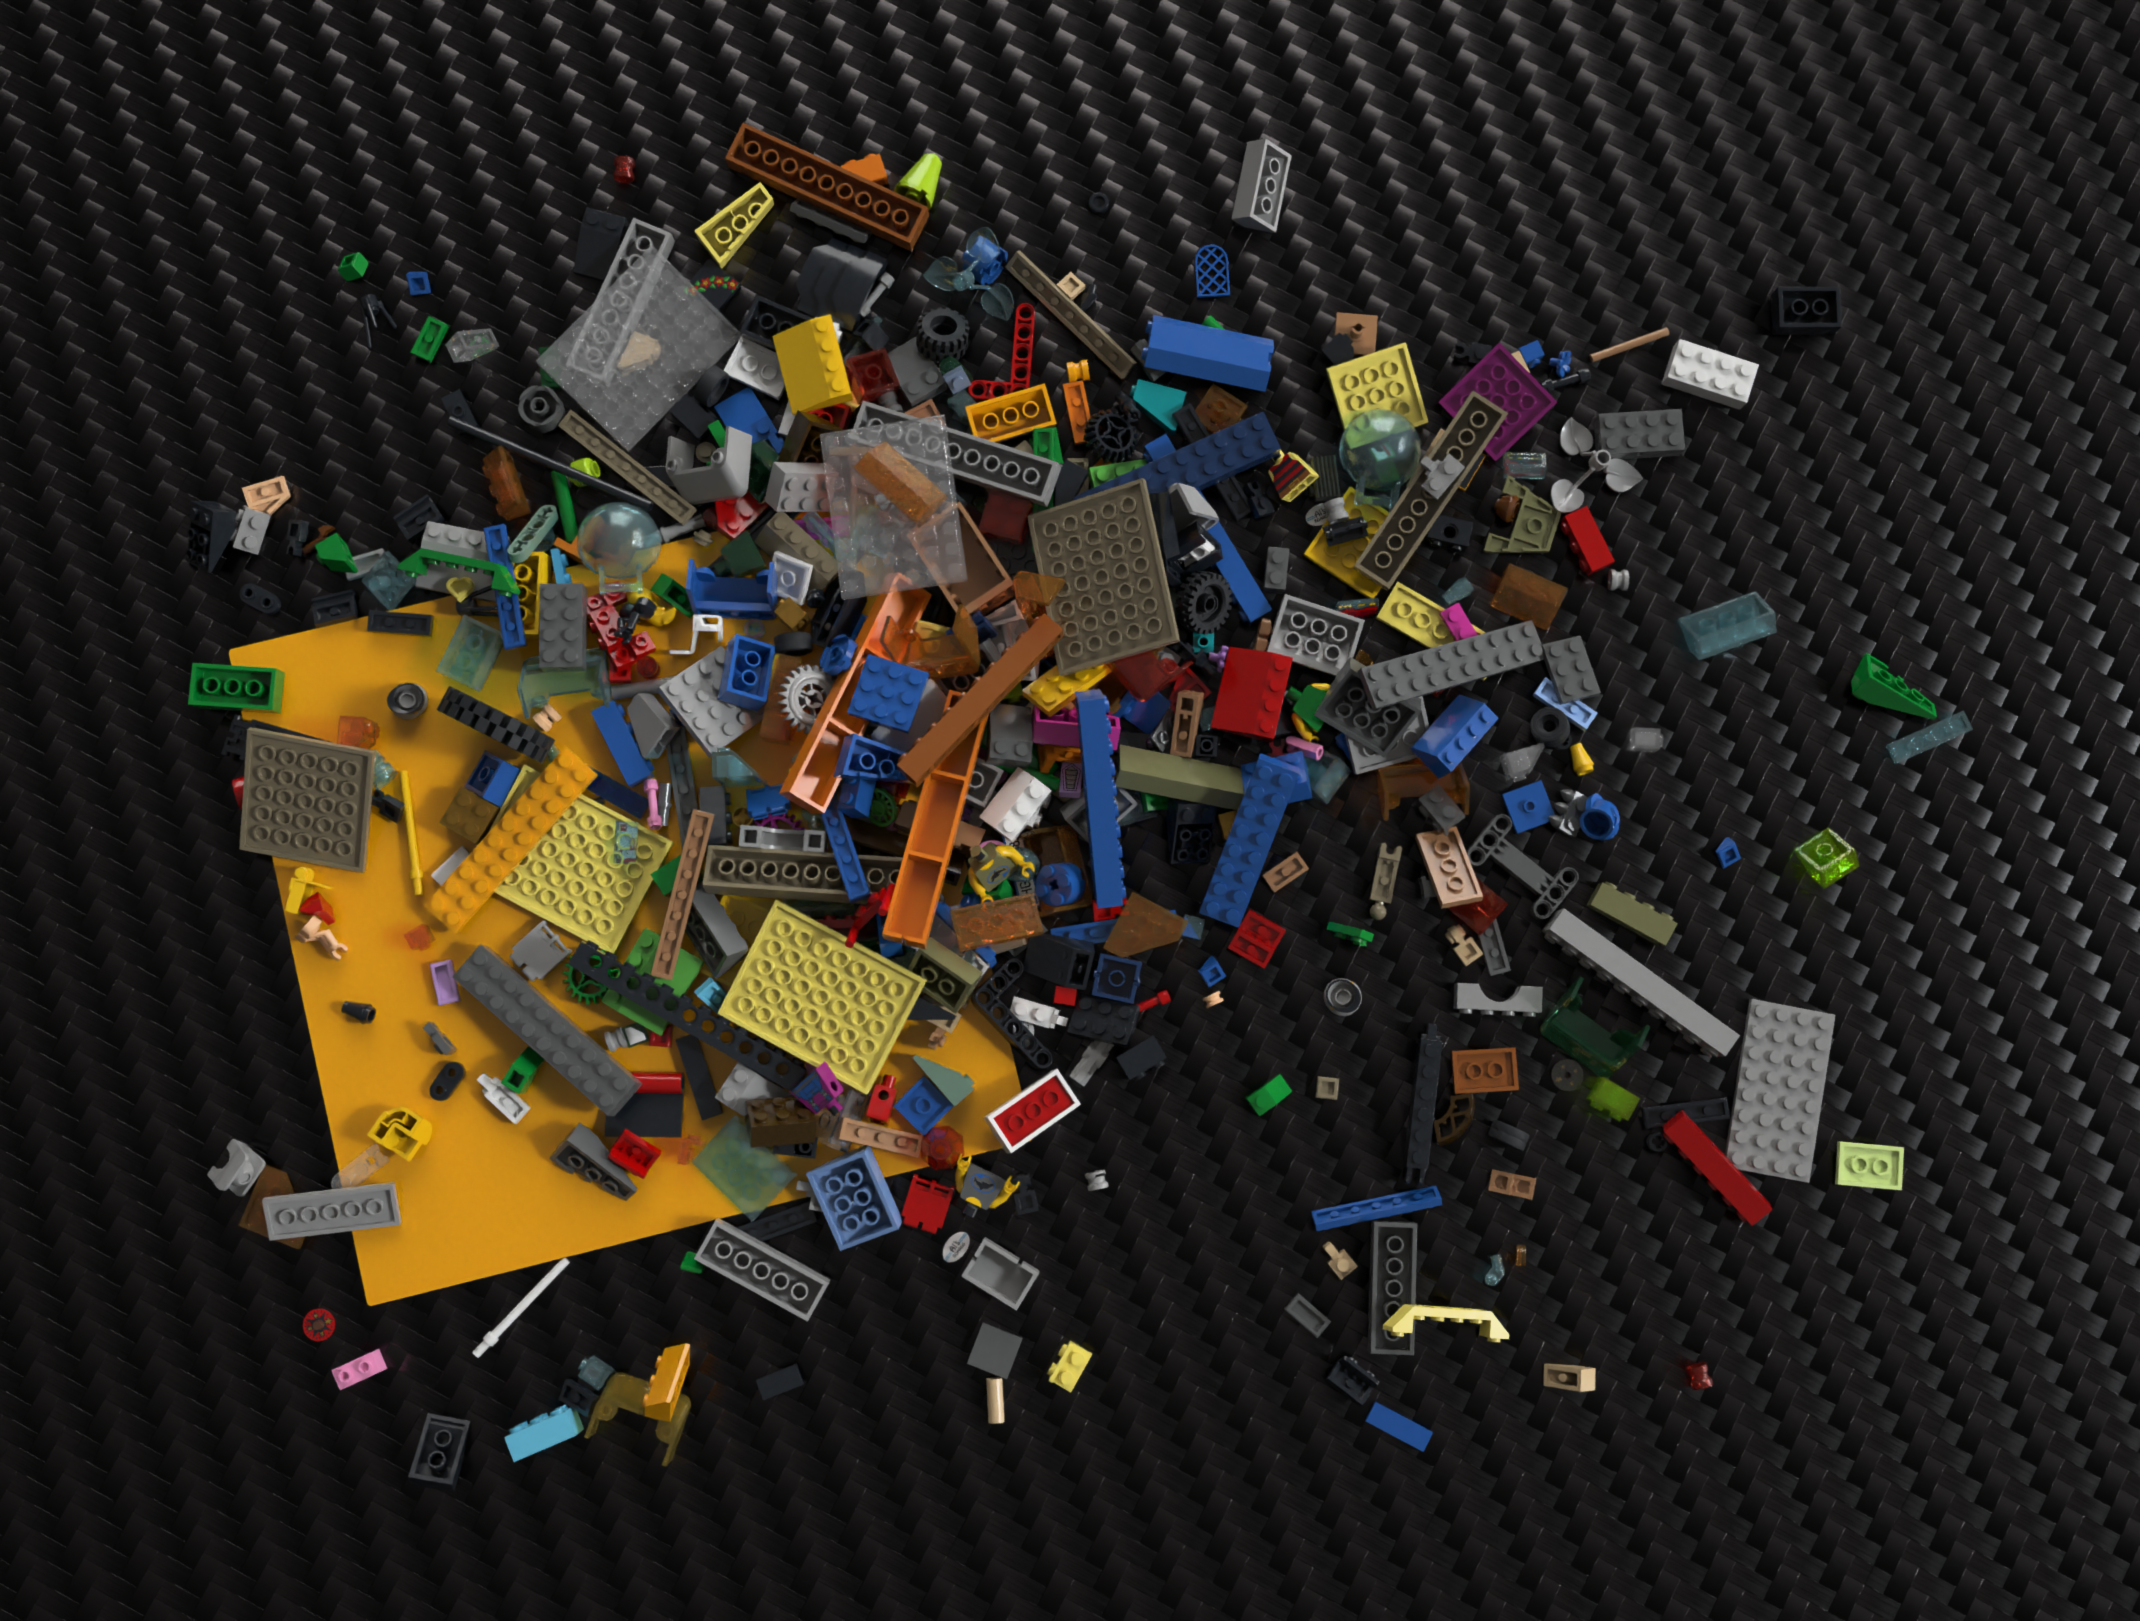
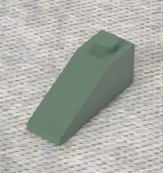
(949, 1081)

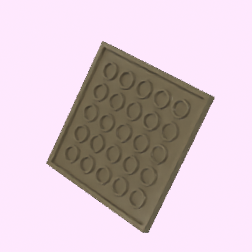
(307, 799)

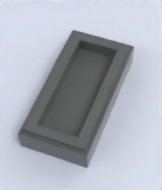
(1307, 1315)

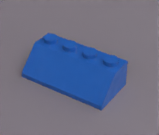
(1453, 734)

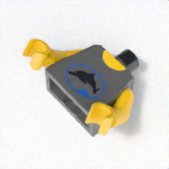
(981, 1187)

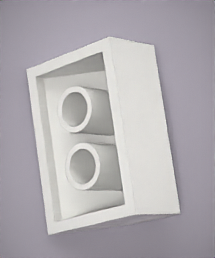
(1015, 804)

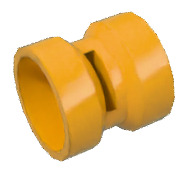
(1078, 371)

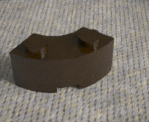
(1456, 1120)

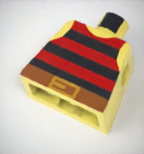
(1291, 475)

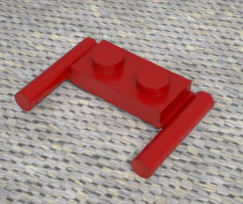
(877, 902)

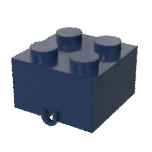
(1116, 978)

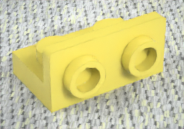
(1070, 1366)

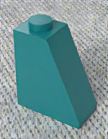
(1158, 403)

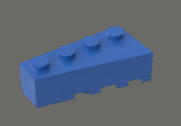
(868, 760)

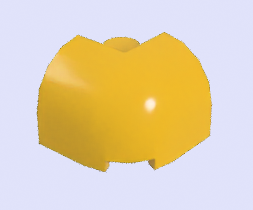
(401, 1131)

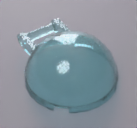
(1380, 454)
(618, 544)

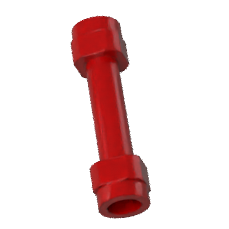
(1162, 997)

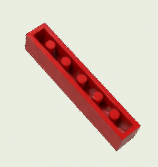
(1716, 1167)

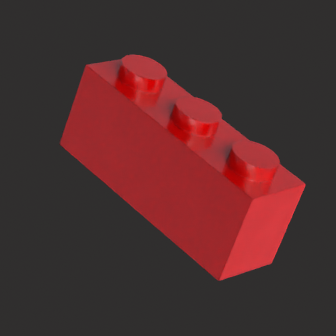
(1586, 541)

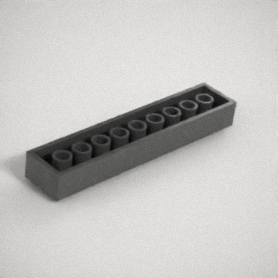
(547, 1030)

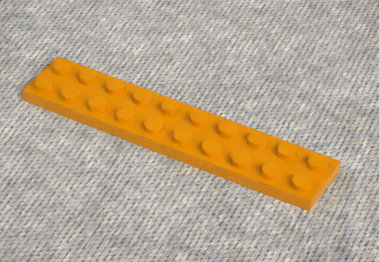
(510, 840)

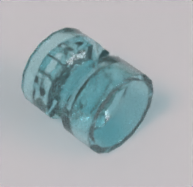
(383, 771)

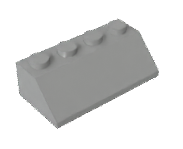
(1261, 186)

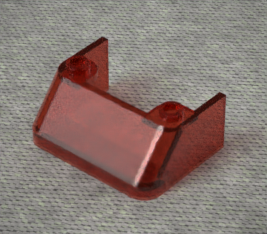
(1146, 675)

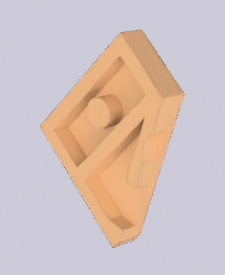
(267, 495)

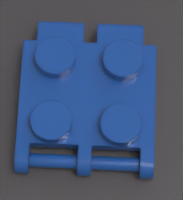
(766, 801)

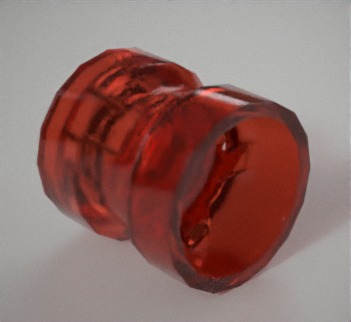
(624, 169)
(645, 666)
(1699, 1376)

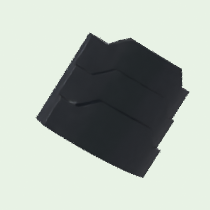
(838, 282)

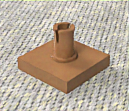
(1360, 329)

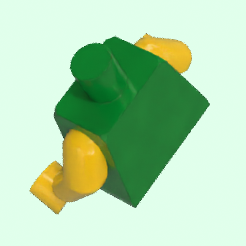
(1305, 707)

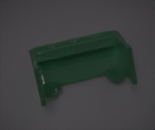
(1586, 1039)

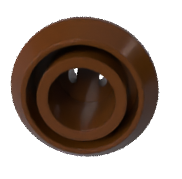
(1507, 507)

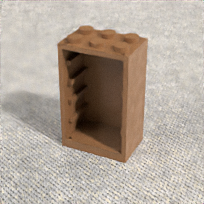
(987, 579)

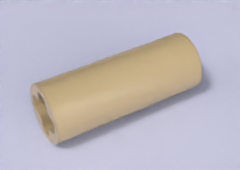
(995, 1400)

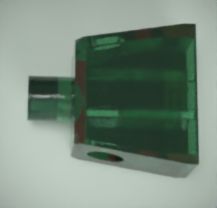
(741, 557)

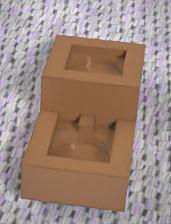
(1512, 1184)

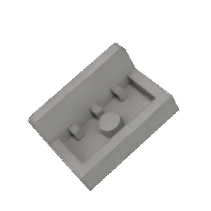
(250, 529)

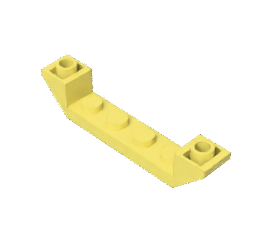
(1402, 1320)

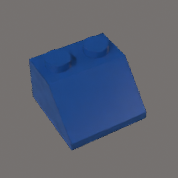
(492, 778)

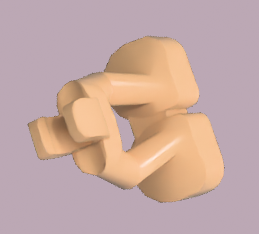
(325, 937)

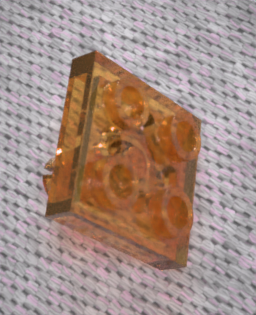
(1222, 405)

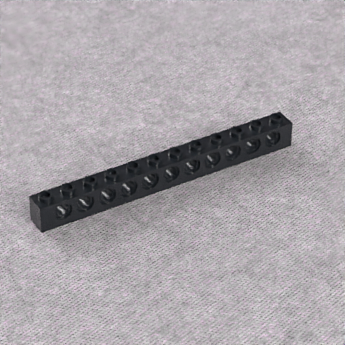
(788, 1080)

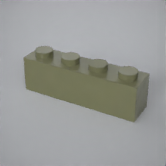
(1632, 914)

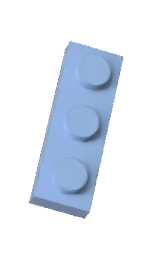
(1575, 711)

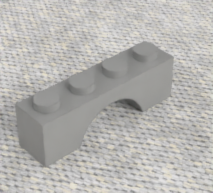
(783, 839)
(1470, 997)

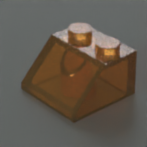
(357, 732)

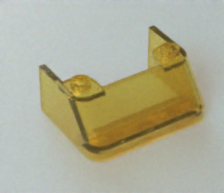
(628, 1393)

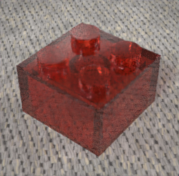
(871, 375)
(1005, 517)

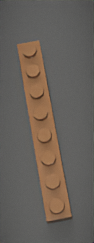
(682, 894)

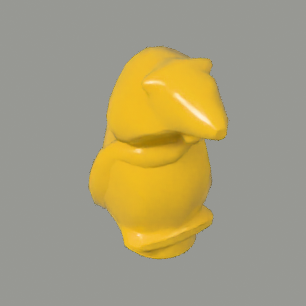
(662, 615)

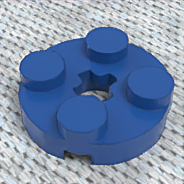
(838, 656)

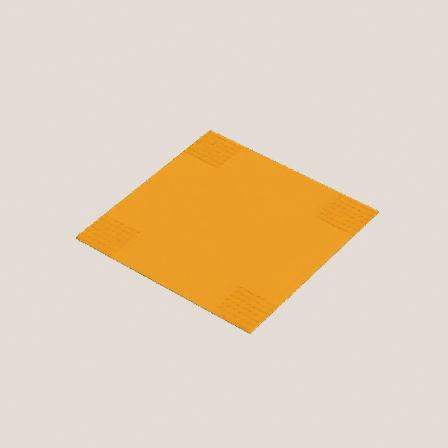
(482, 1186)

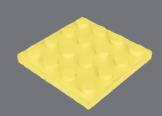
(1377, 382)

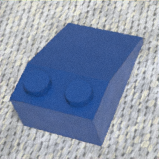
(747, 415)

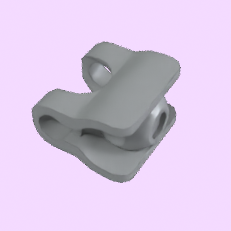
(240, 1171)

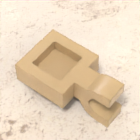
(1340, 1261)

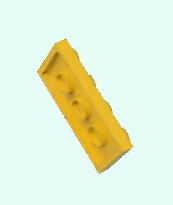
(1054, 692)

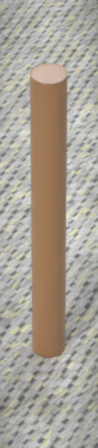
(1629, 344)

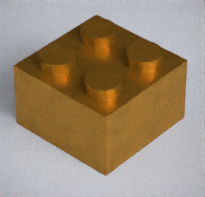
(470, 815)

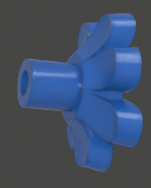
(1561, 363)

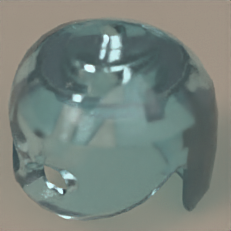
(1028, 856)

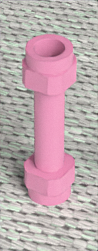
(651, 788)

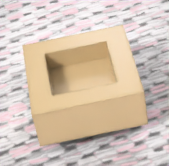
(1071, 286)

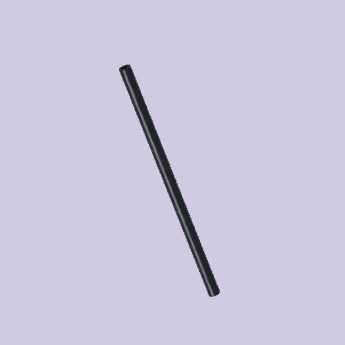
(550, 463)

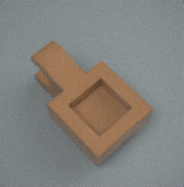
(937, 1038)

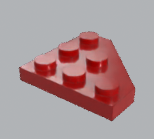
(738, 514)

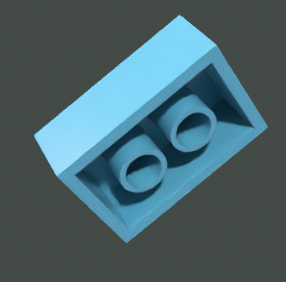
(543, 1432)

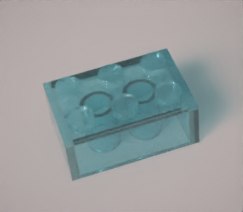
(471, 653)

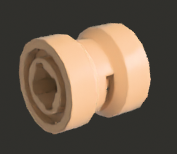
(547, 717)

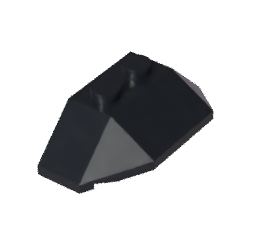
(835, 616)

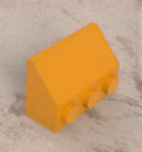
(667, 1382)

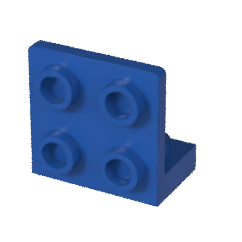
(1143, 714)

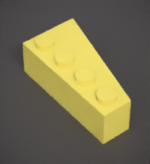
(733, 225)

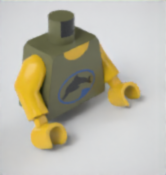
(992, 866)

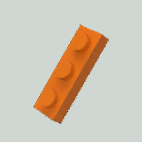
(1077, 409)

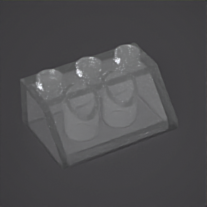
(827, 1126)

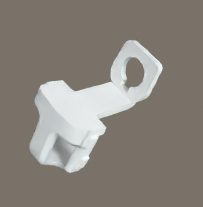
(700, 624)

